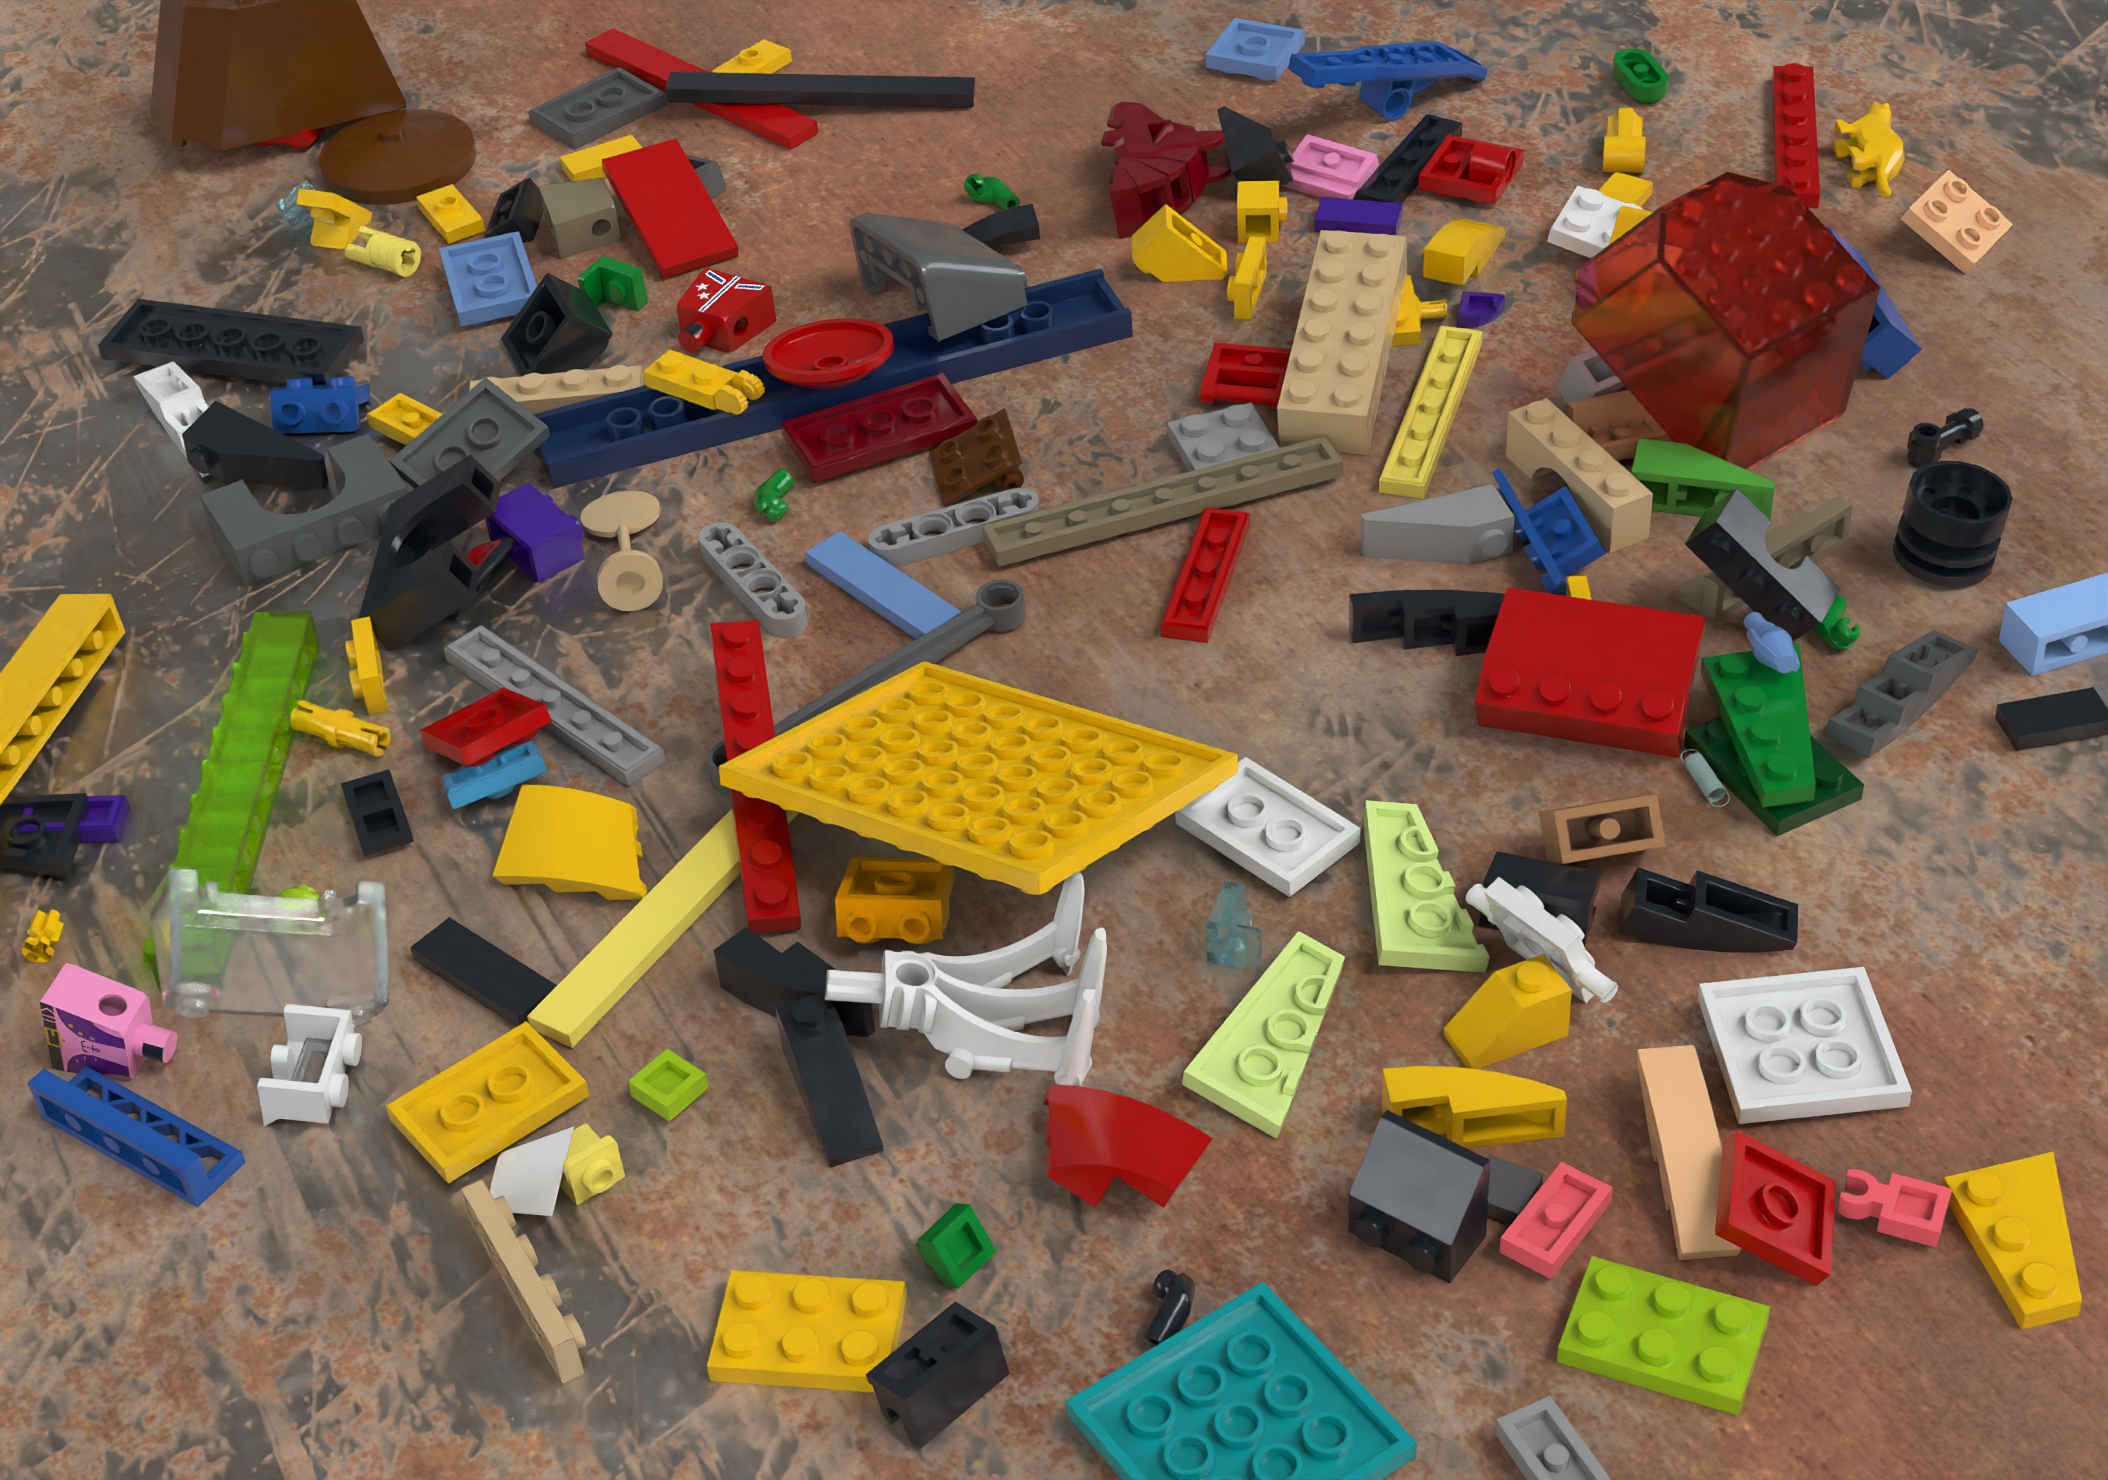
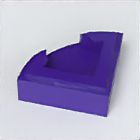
(1479, 308)

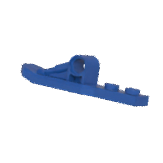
(1387, 72)

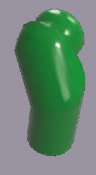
(768, 495)

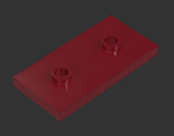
(877, 427)

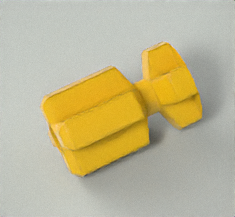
(44, 934)

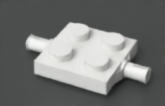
(1536, 932)

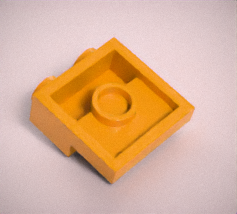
(894, 899)

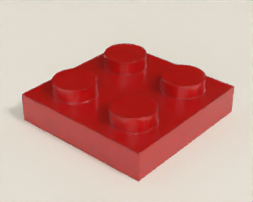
(486, 726)
(1776, 1208)

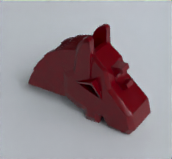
(1156, 164)

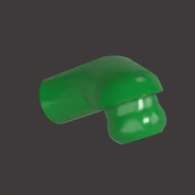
(991, 191)
(1835, 629)

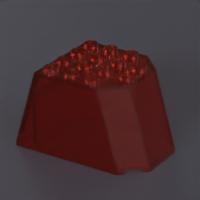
(1730, 318)

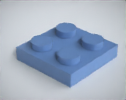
(1254, 49)

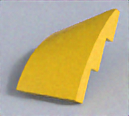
(572, 843)

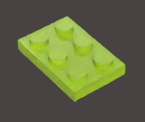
(1664, 1335)

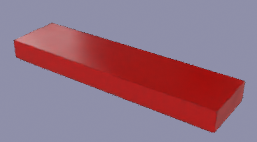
(1205, 575)

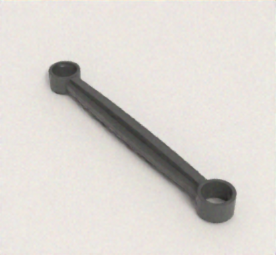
(928, 647)

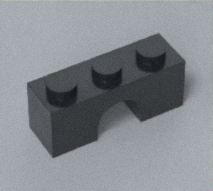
(1734, 548)

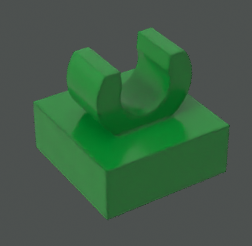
(956, 1245)

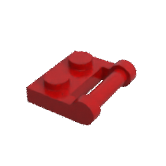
(1244, 365)

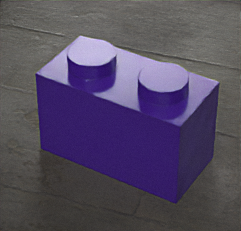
(542, 533)

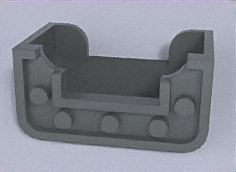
(943, 266)

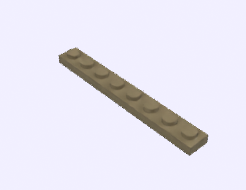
(1161, 501)

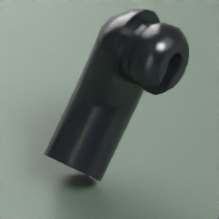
(1176, 1299)

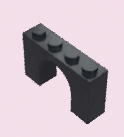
(416, 567)

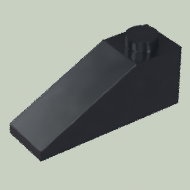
(1254, 149)
(246, 450)
(828, 1079)

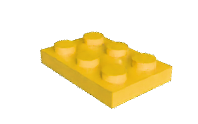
(487, 1101)
(805, 1330)

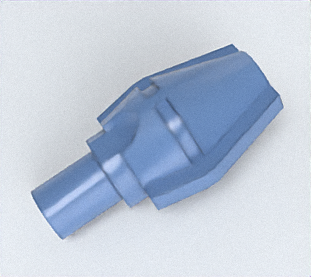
(1771, 644)

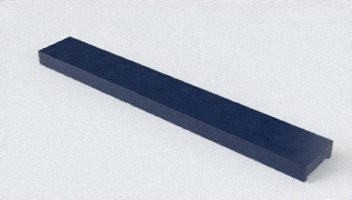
(653, 426)

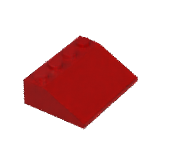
(1590, 671)

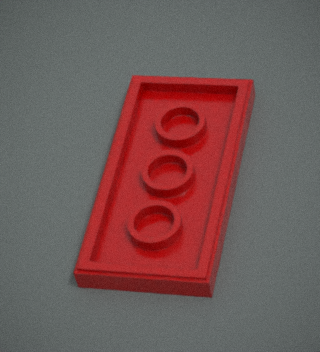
(670, 208)

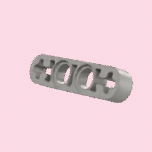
(904, 540)
(743, 582)

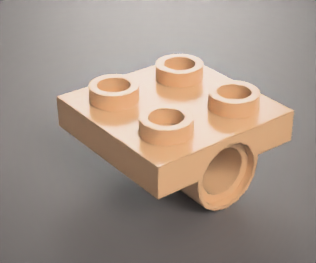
(1956, 221)

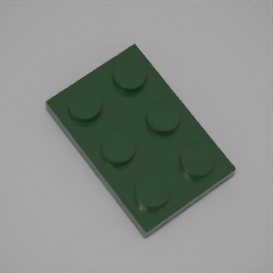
(1834, 782)

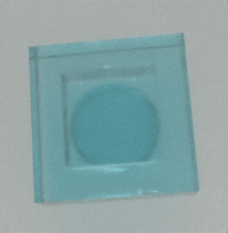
(290, 210)

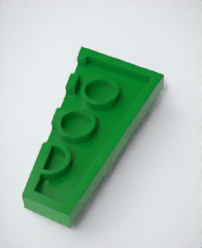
(1766, 724)

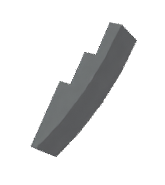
(1902, 693)

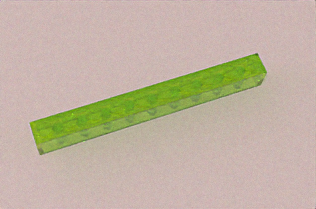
(247, 755)

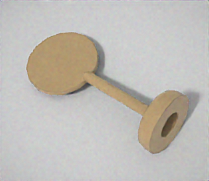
(628, 577)

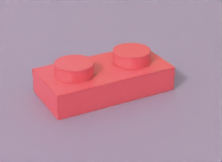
(1556, 1220)

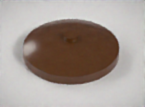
(397, 156)

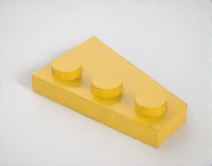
(2021, 1236)

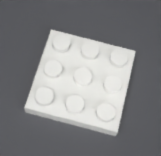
(1803, 1045)

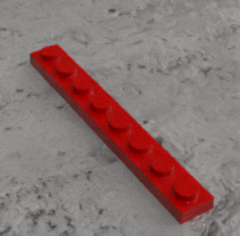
(759, 825)

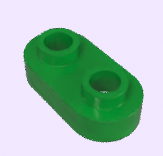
(1640, 75)

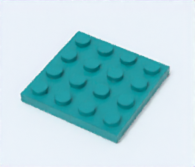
(1240, 1401)

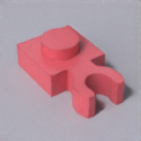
(1904, 1207)

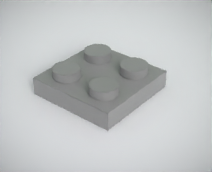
(1220, 436)

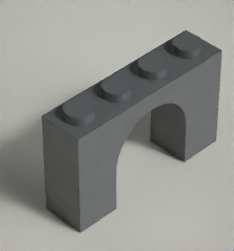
(271, 543)

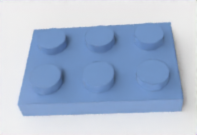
(488, 278)

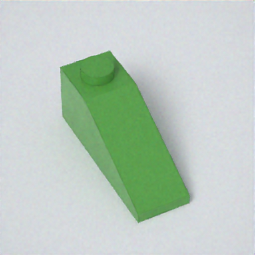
(1692, 481)

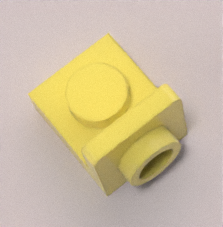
(590, 1165)

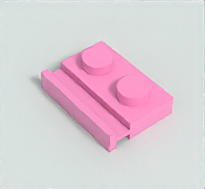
(1330, 168)

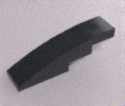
(1426, 618)

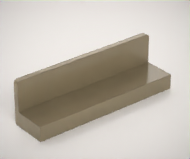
(1804, 535)

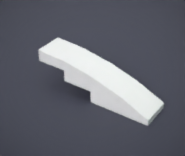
(173, 399)

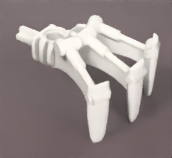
(975, 1020)

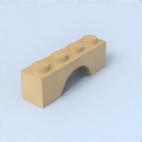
(1608, 495)

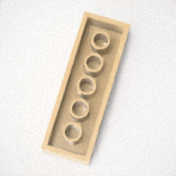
(1343, 340)

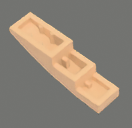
(1685, 1146)

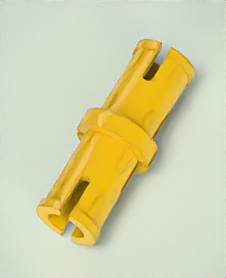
(340, 728)

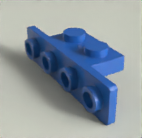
(1557, 534)

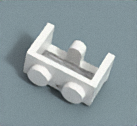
(311, 1067)

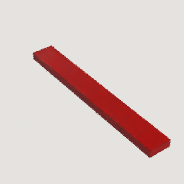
(655, 65)

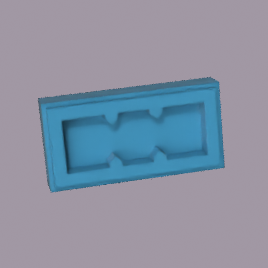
(495, 776)

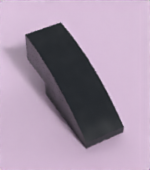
(1706, 914)
(768, 978)

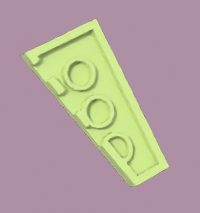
(1413, 897)
(1267, 1039)

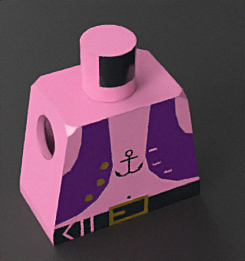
(101, 1026)

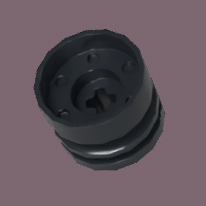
(1952, 523)

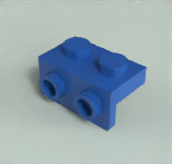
(318, 408)

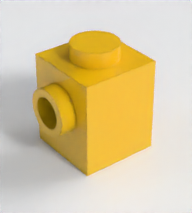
(1260, 210)

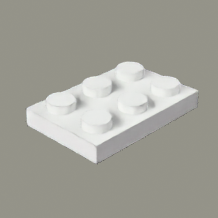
(1586, 222)
(1269, 827)

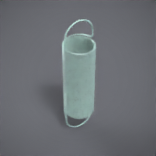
(1705, 777)

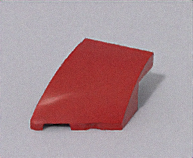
(1111, 1136)

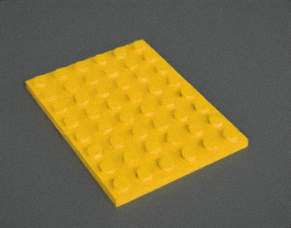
(980, 775)

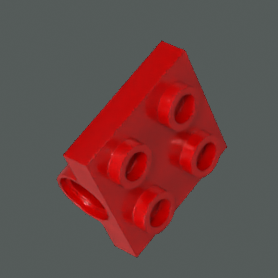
(1471, 169)

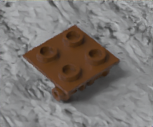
(978, 457)

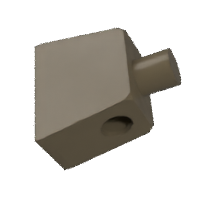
(581, 215)

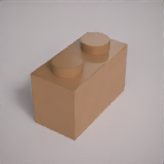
(1602, 829)

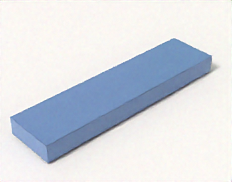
(879, 585)

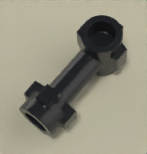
(1927, 439)

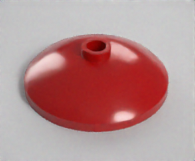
(828, 353)

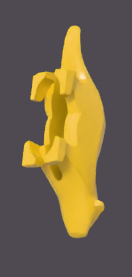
(1873, 148)

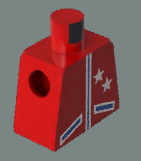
(723, 311)

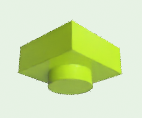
(668, 1084)

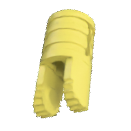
(385, 252)

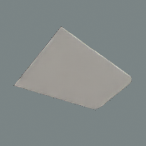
(532, 1174)

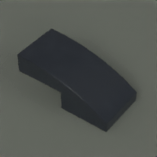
(1006, 227)
(377, 812)

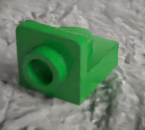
(614, 282)

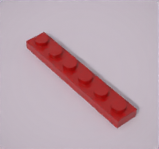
(1796, 131)

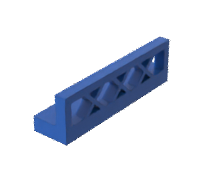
(133, 1143)

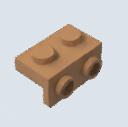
(1616, 423)

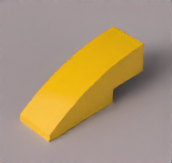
(1461, 250)
(1475, 1104)

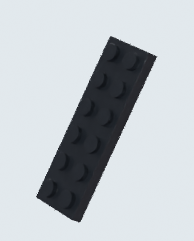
(231, 342)

